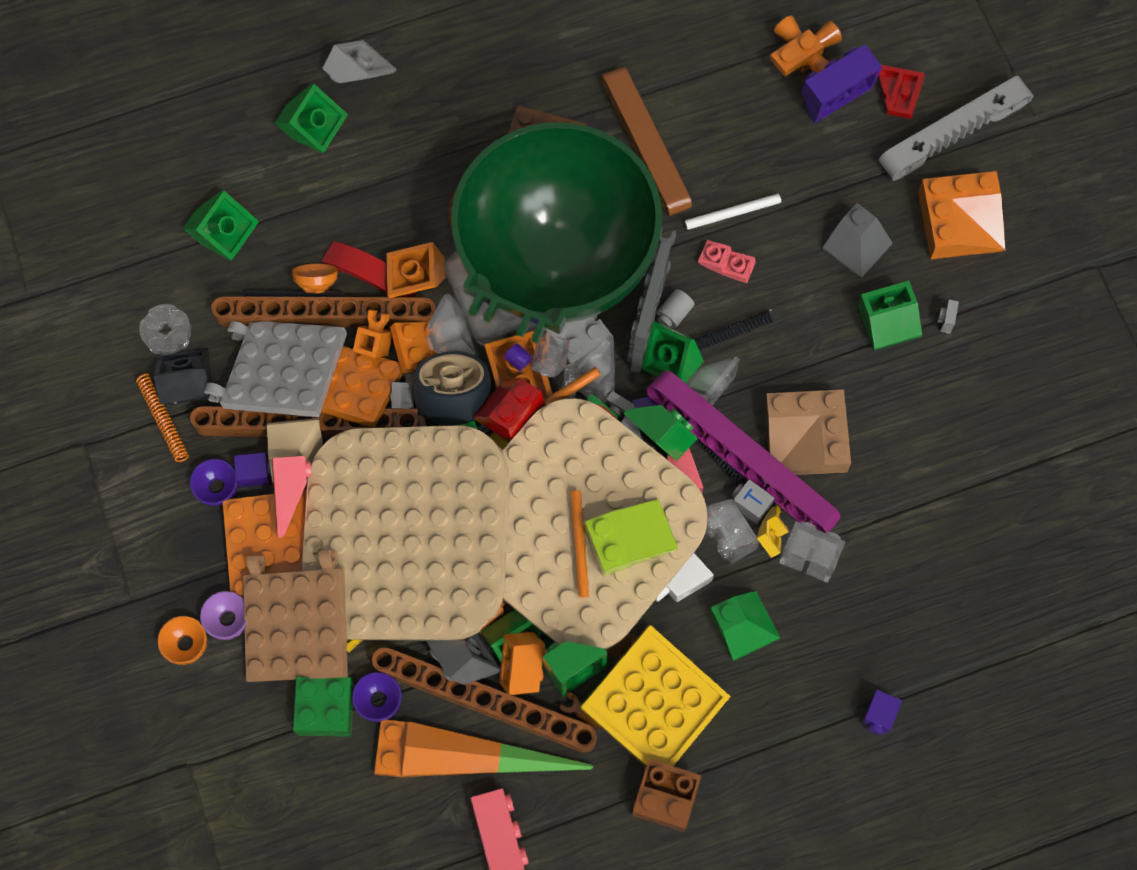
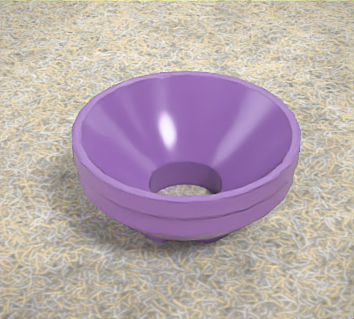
(216, 607)

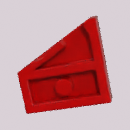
(900, 90)

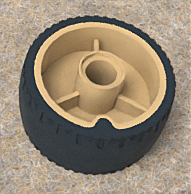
(451, 387)

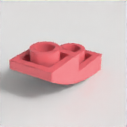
(726, 262)

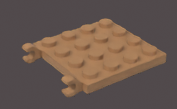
(295, 622)

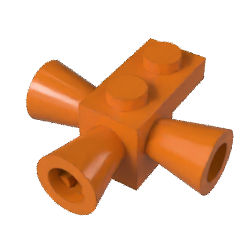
(805, 49)

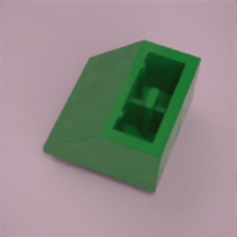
(890, 315)

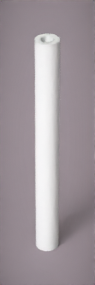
(732, 211)

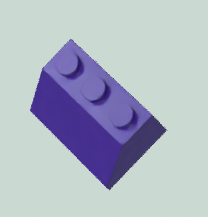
(840, 82)

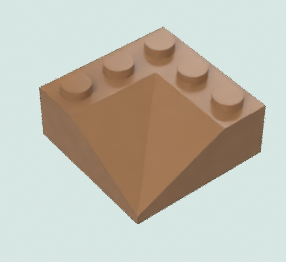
(808, 431)

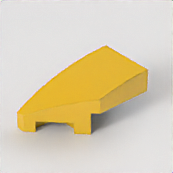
(771, 532)

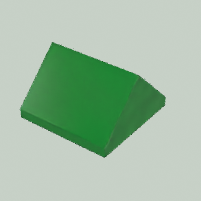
(671, 352)

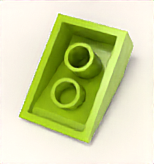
(629, 536)

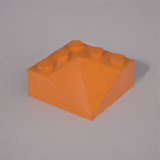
(962, 214)

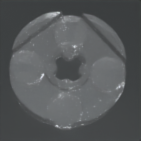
(173, 341)

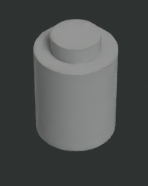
(674, 309)

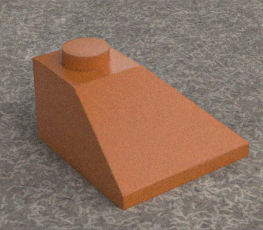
(414, 269)

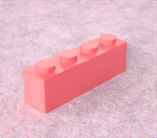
(499, 831)

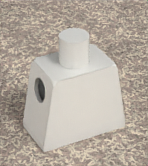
(688, 580)

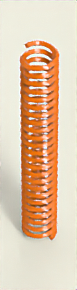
(153, 407)

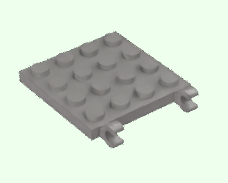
(280, 368)

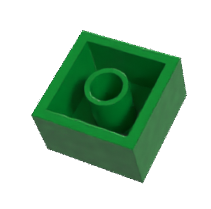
(323, 706)

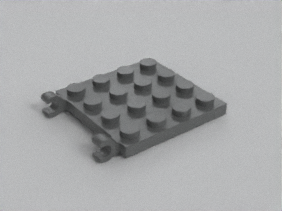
(649, 302)

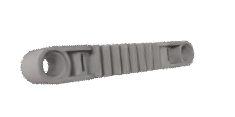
(989, 107)

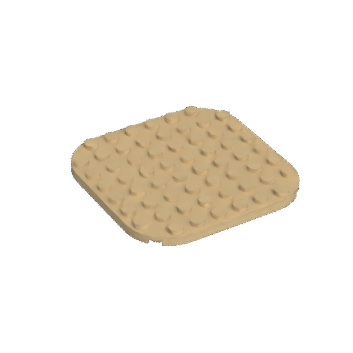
(588, 450)
(413, 528)

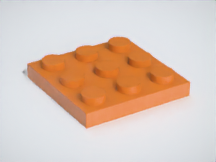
(360, 387)

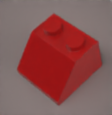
(510, 407)

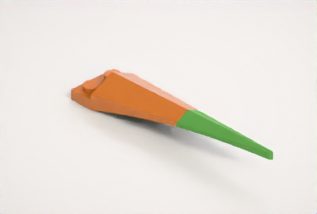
(422, 750)

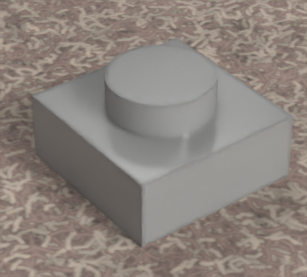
(948, 316)
(402, 395)

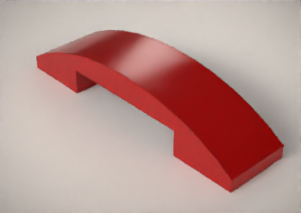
(359, 265)

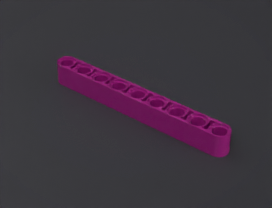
(743, 453)

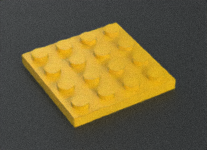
(655, 700)

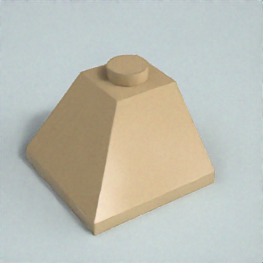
(294, 439)

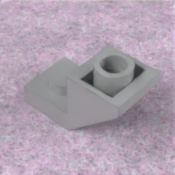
(619, 406)

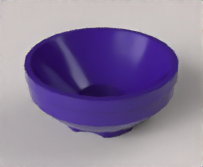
(207, 473)
(367, 688)

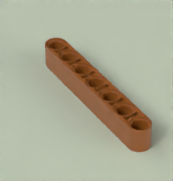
(646, 140)

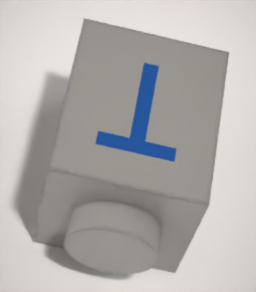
(752, 501)

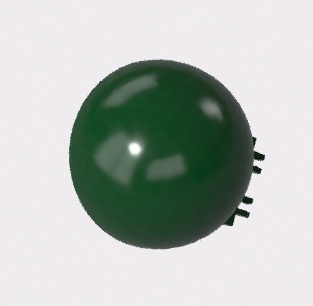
(555, 225)

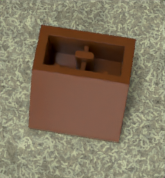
(666, 795)

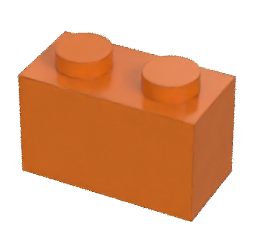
(521, 663)

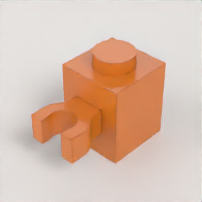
(373, 338)

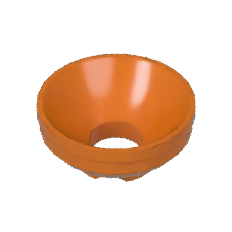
(315, 277)
(173, 632)

